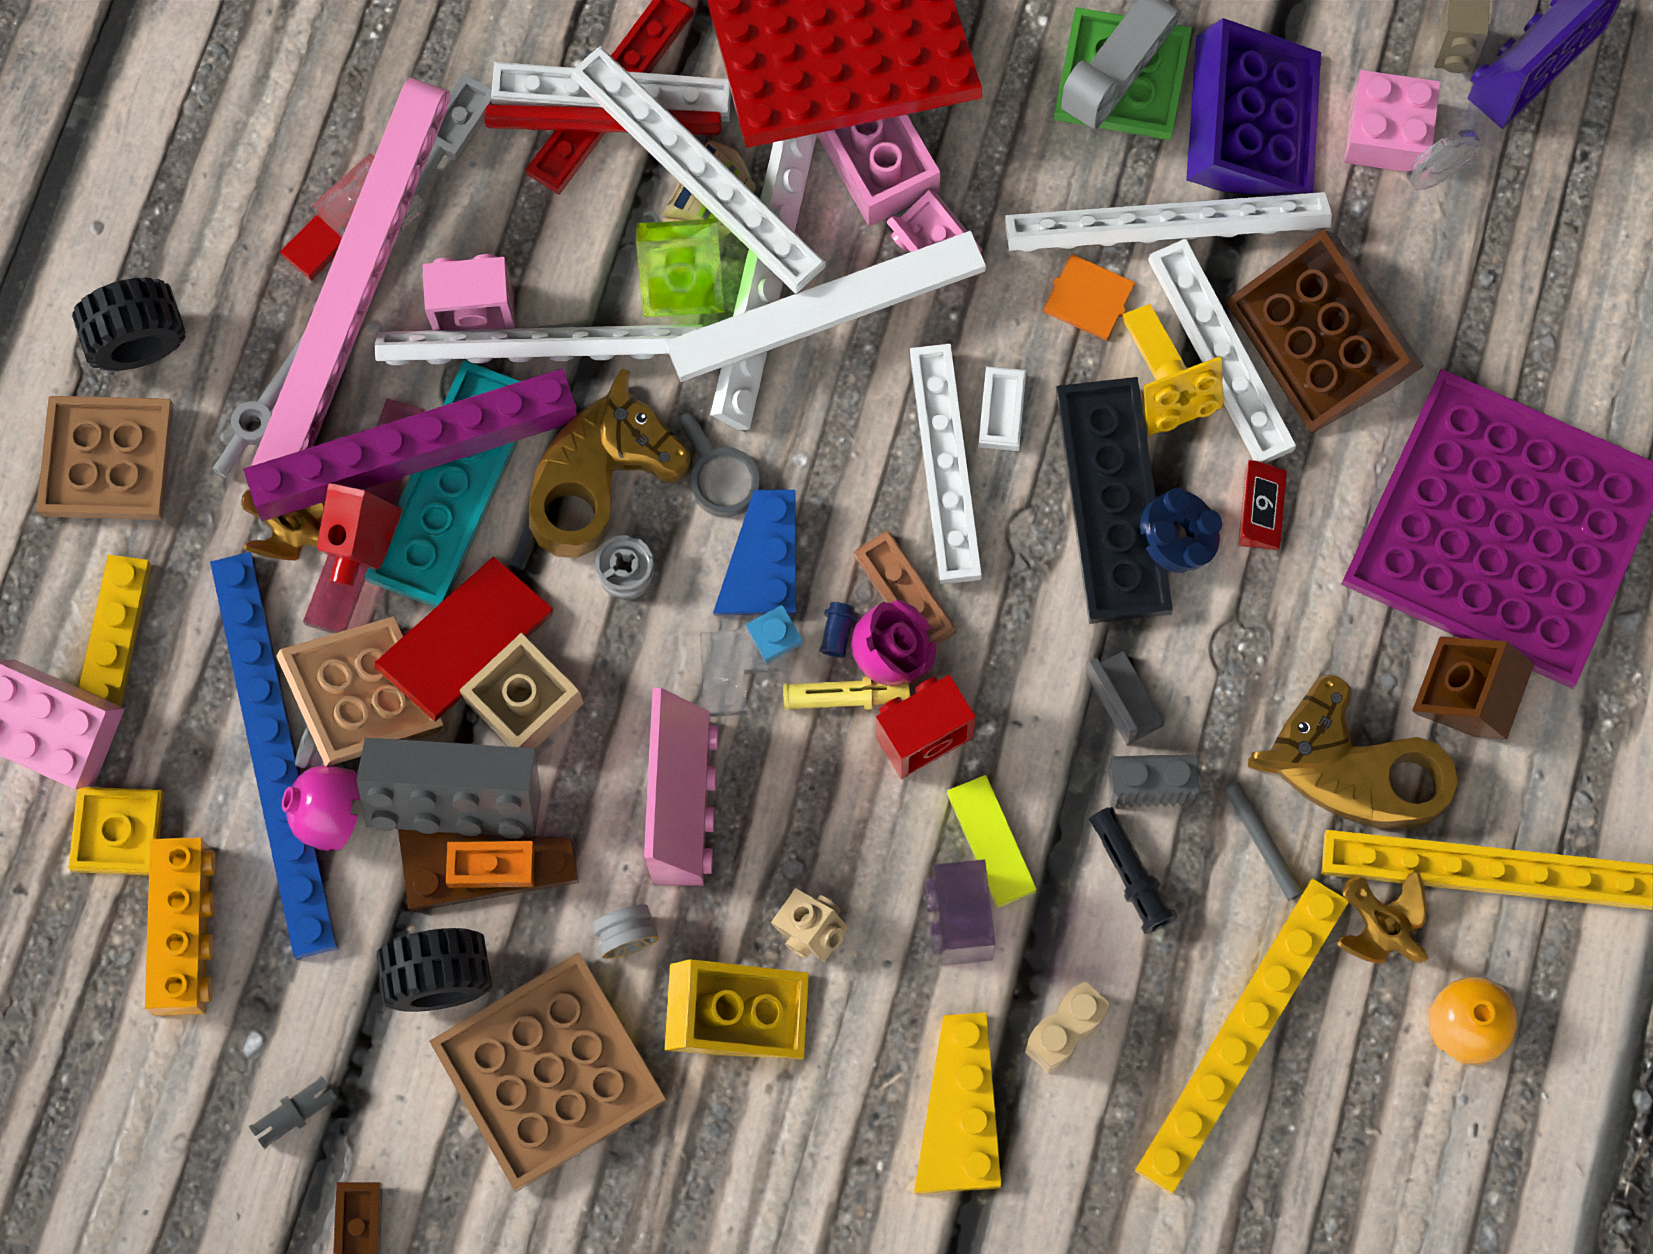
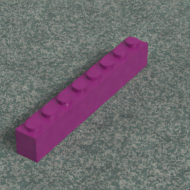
(412, 444)

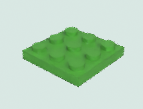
(1153, 97)

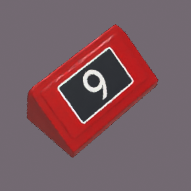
(1262, 506)

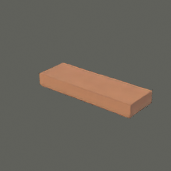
(899, 580)

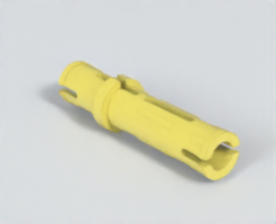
(841, 694)

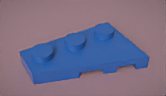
(763, 559)

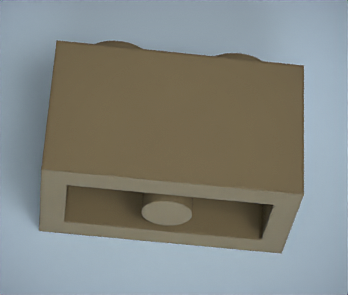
(1461, 34)

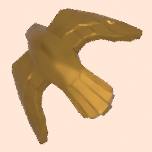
(289, 531)
(1387, 925)

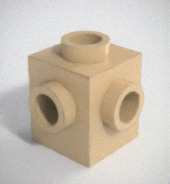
(810, 925)

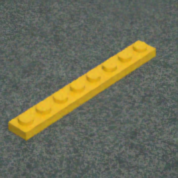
(1489, 869)
(1241, 1037)

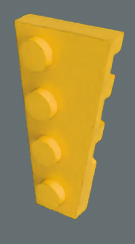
(960, 1122)

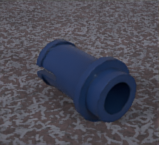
(837, 629)

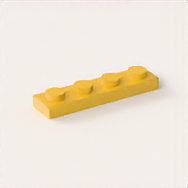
(115, 627)

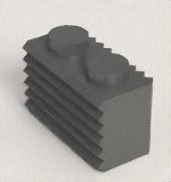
(1153, 780)

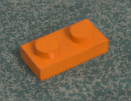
(490, 864)

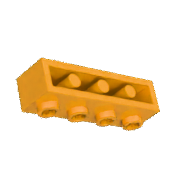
(179, 927)

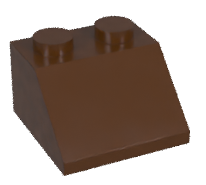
(1474, 686)

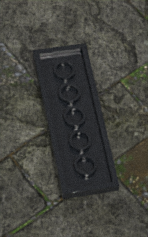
(1108, 493)

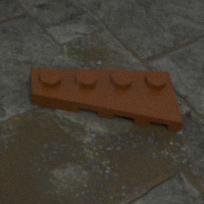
(426, 861)

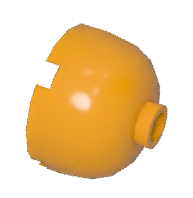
(1473, 1020)

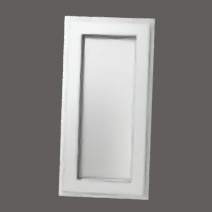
(1002, 408)

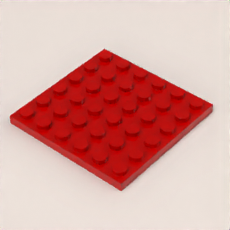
(839, 62)

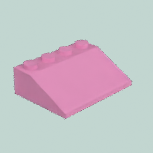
(679, 791)

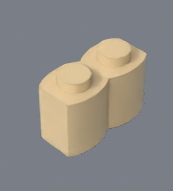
(1057, 1035)

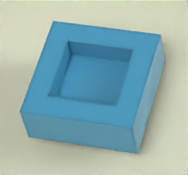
(774, 634)

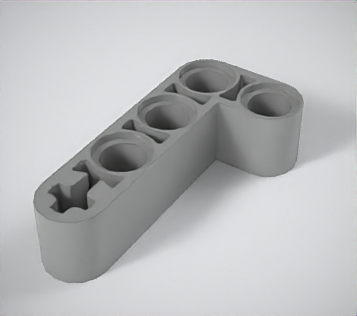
(1099, 85)

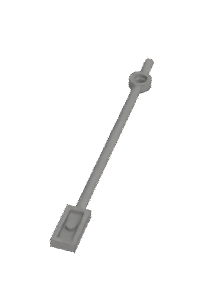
(459, 126)

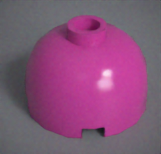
(893, 644)
(321, 806)

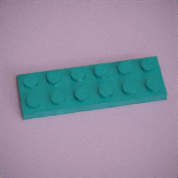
(444, 509)

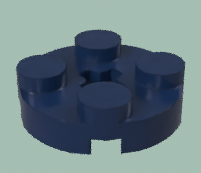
(1198, 521)

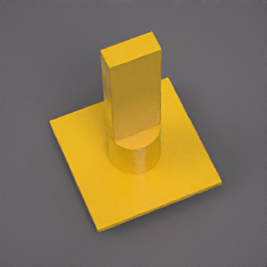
(1178, 391)

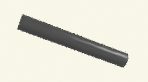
(1263, 841)

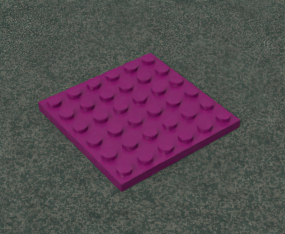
(1505, 527)

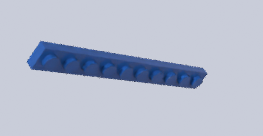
(271, 752)

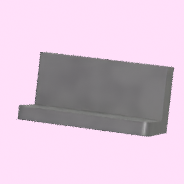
(1124, 697)

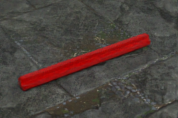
(586, 119)

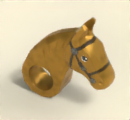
(581, 460)
(1347, 780)

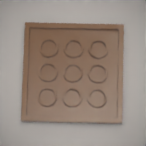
(547, 1072)

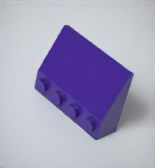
(1538, 56)
(1253, 112)

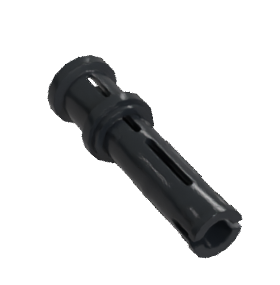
(1140, 887)

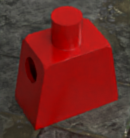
(355, 531)

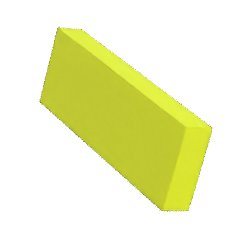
(991, 840)

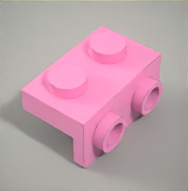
(925, 224)

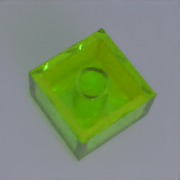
(680, 267)

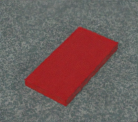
(462, 637)

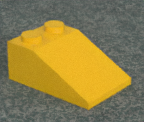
(736, 1010)

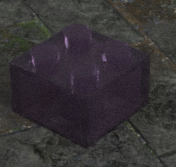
(962, 912)

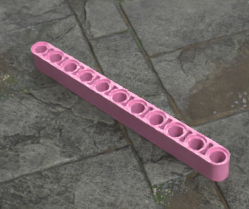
(355, 271)

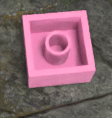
(1391, 120)
(469, 294)

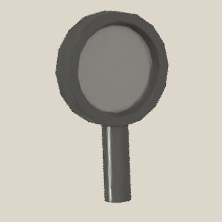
(722, 476)

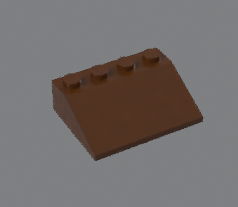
(1323, 331)

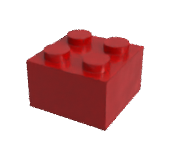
(924, 725)

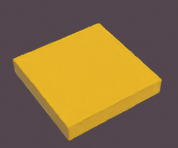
(115, 830)

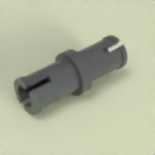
(293, 1112)

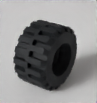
(128, 324)
(434, 969)

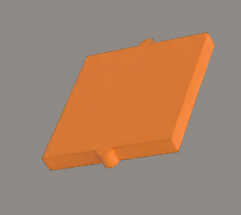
(1089, 297)

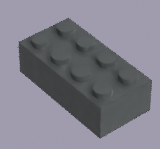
(449, 787)

